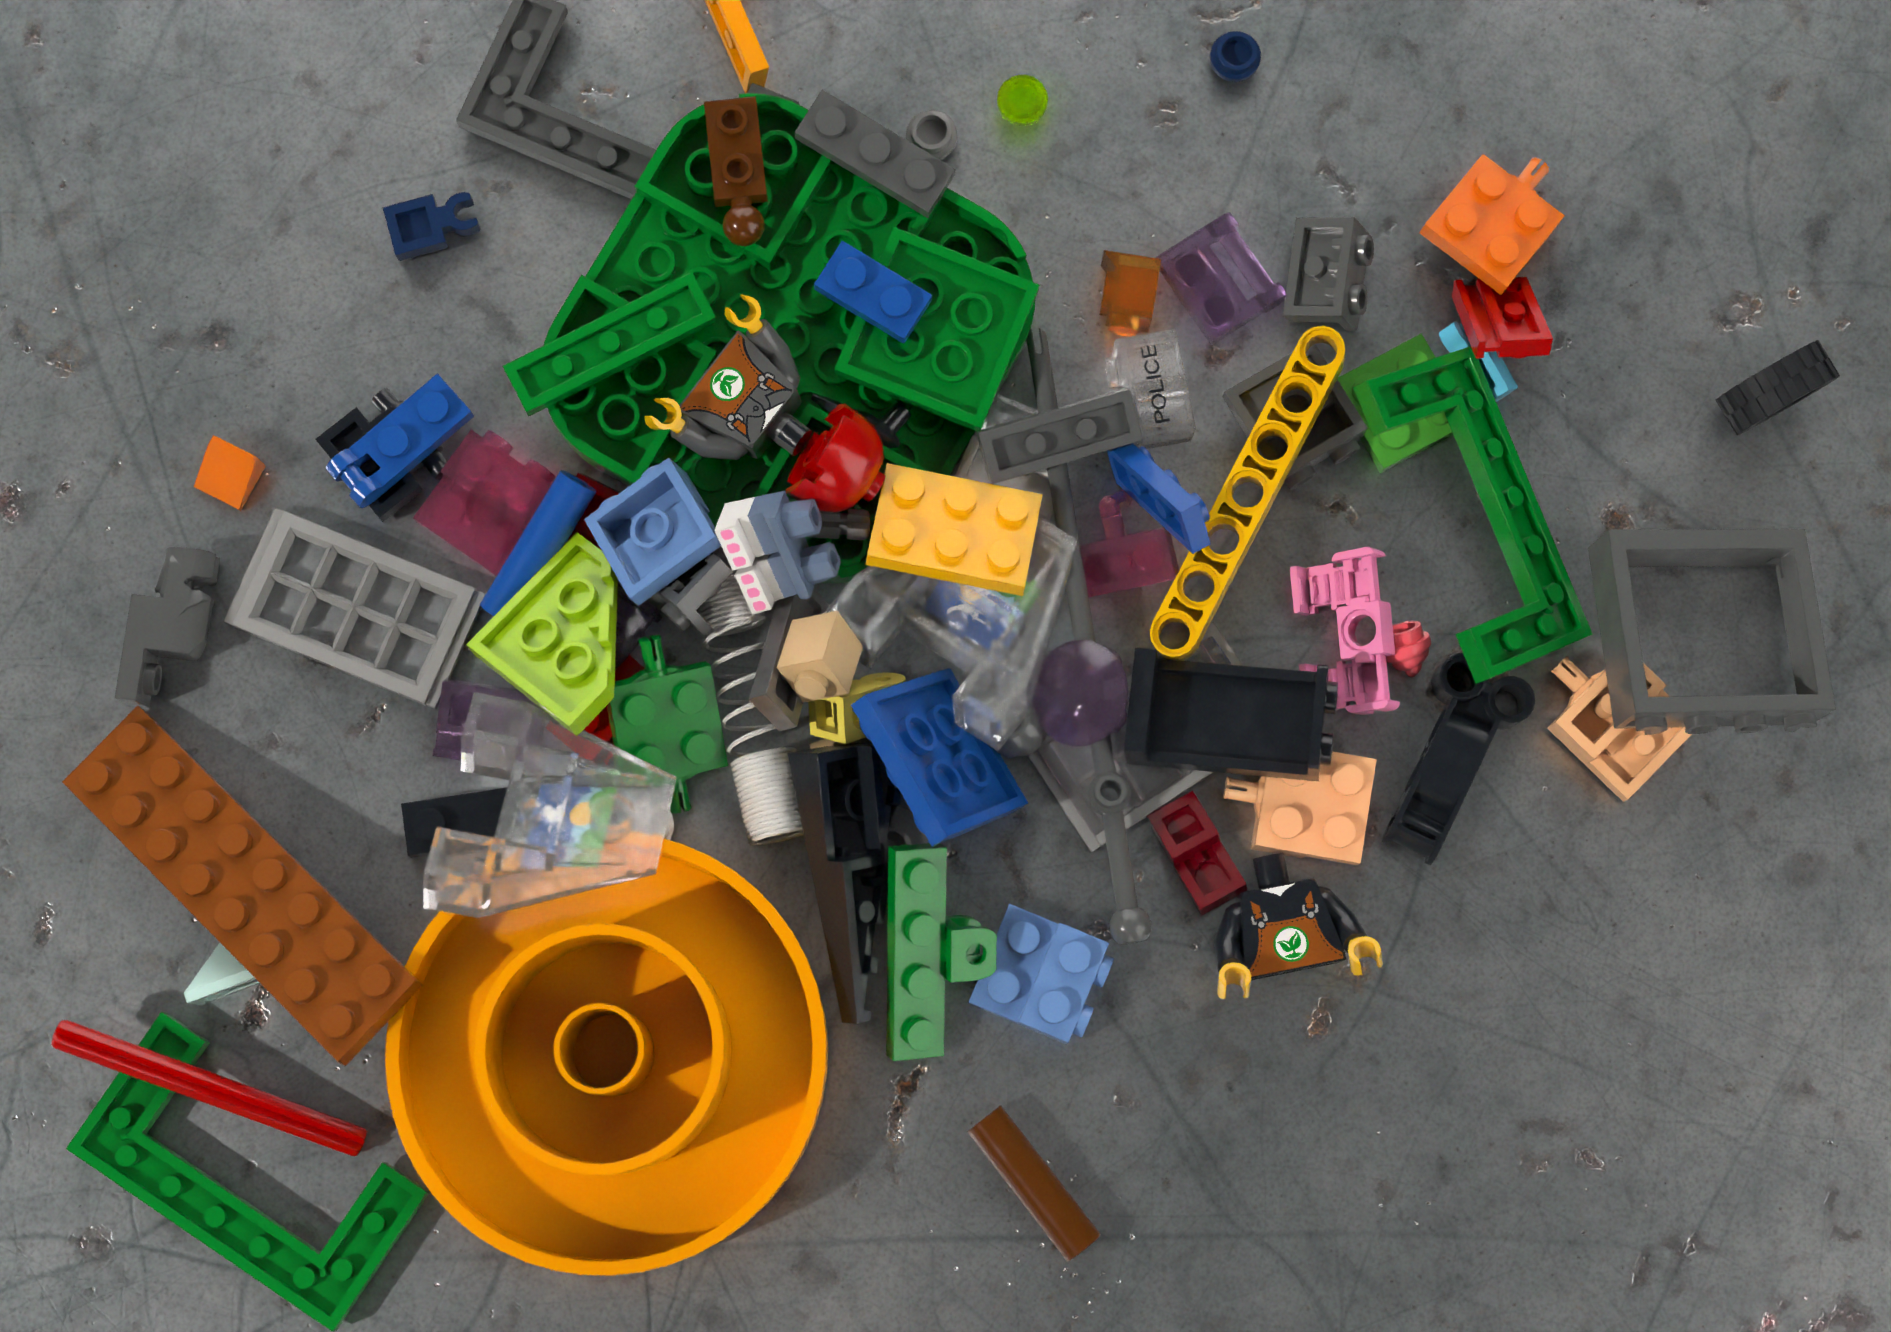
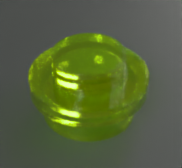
(1022, 100)

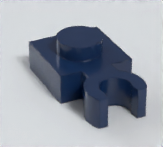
(421, 226)

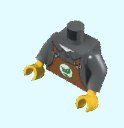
(741, 398)

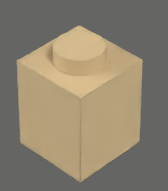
(820, 656)

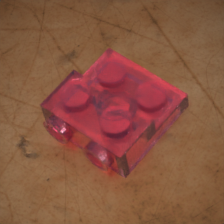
(484, 500)

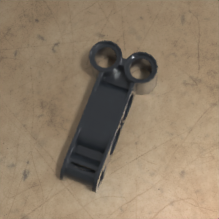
(1452, 757)

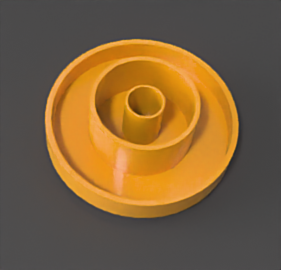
(611, 1067)

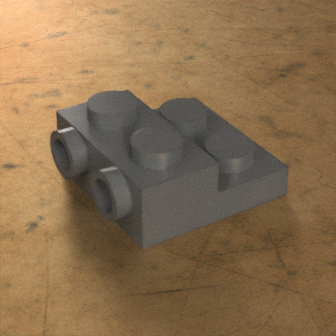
(1331, 436)

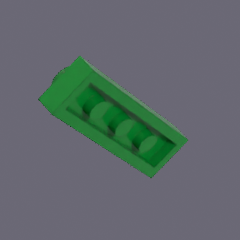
(610, 344)

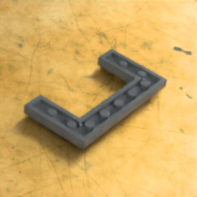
(504, 113)

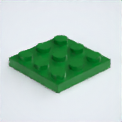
(959, 344)

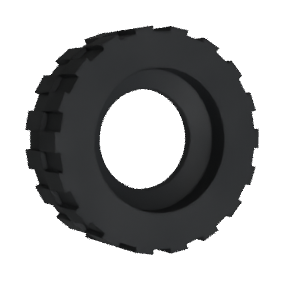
(1777, 387)

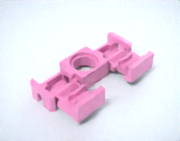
(1358, 588)

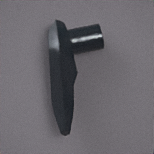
(886, 427)

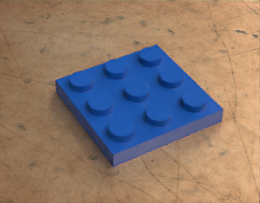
(938, 767)

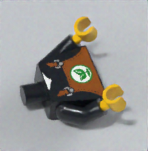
(1286, 930)

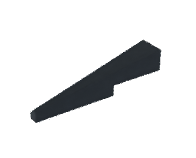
(845, 825)

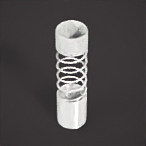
(765, 776)

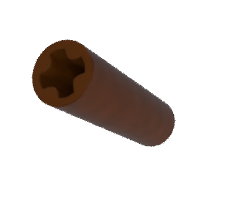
(1034, 1183)

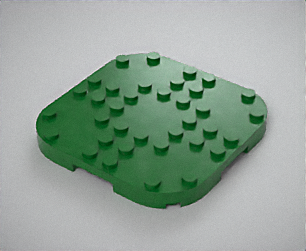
(809, 211)

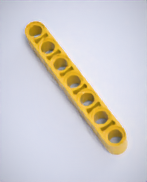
(1252, 468)

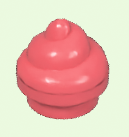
(1410, 647)

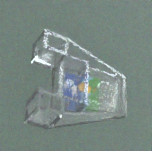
(980, 630)
(569, 819)

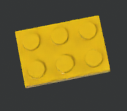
(954, 529)

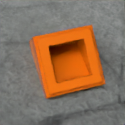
(228, 473)

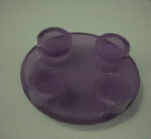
(1081, 693)

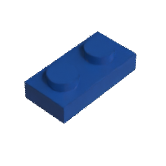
(873, 292)

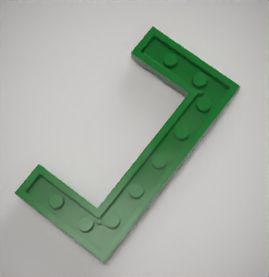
(1461, 391)
(316, 1282)

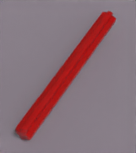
(208, 1087)

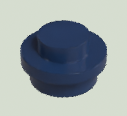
(1235, 56)

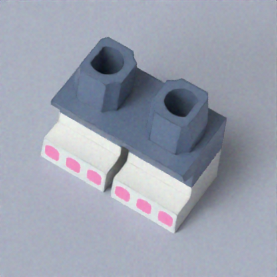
(770, 551)

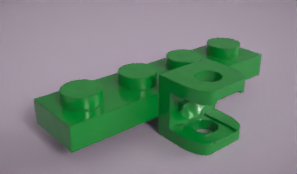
(926, 950)

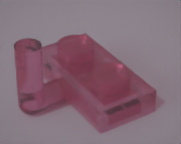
(1126, 559)

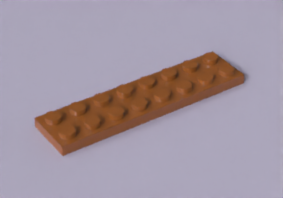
(243, 885)

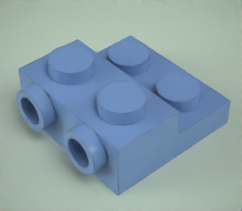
(654, 530)
(1043, 975)

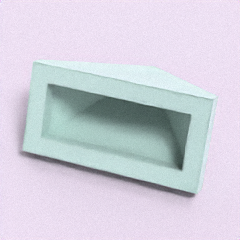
(219, 978)

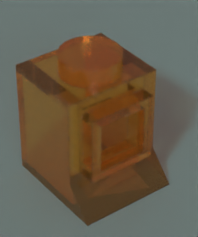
(1128, 292)

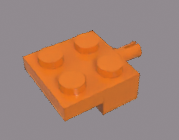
(1494, 221)

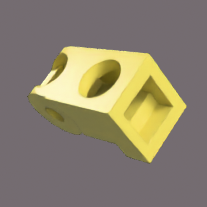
(834, 716)

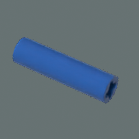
(541, 539)

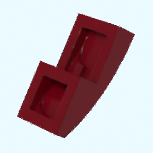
(1197, 853)

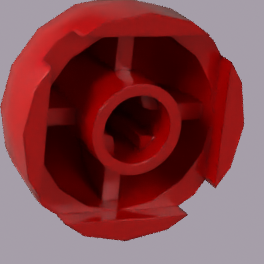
(839, 463)

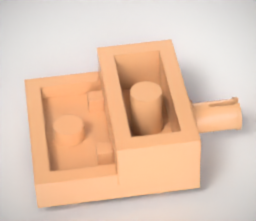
(1616, 756)
(1312, 816)

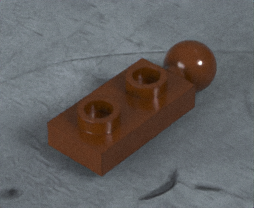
(737, 166)

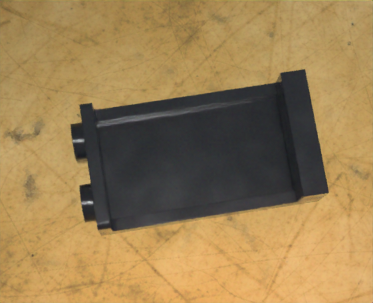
(1229, 718)

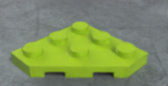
(559, 636)

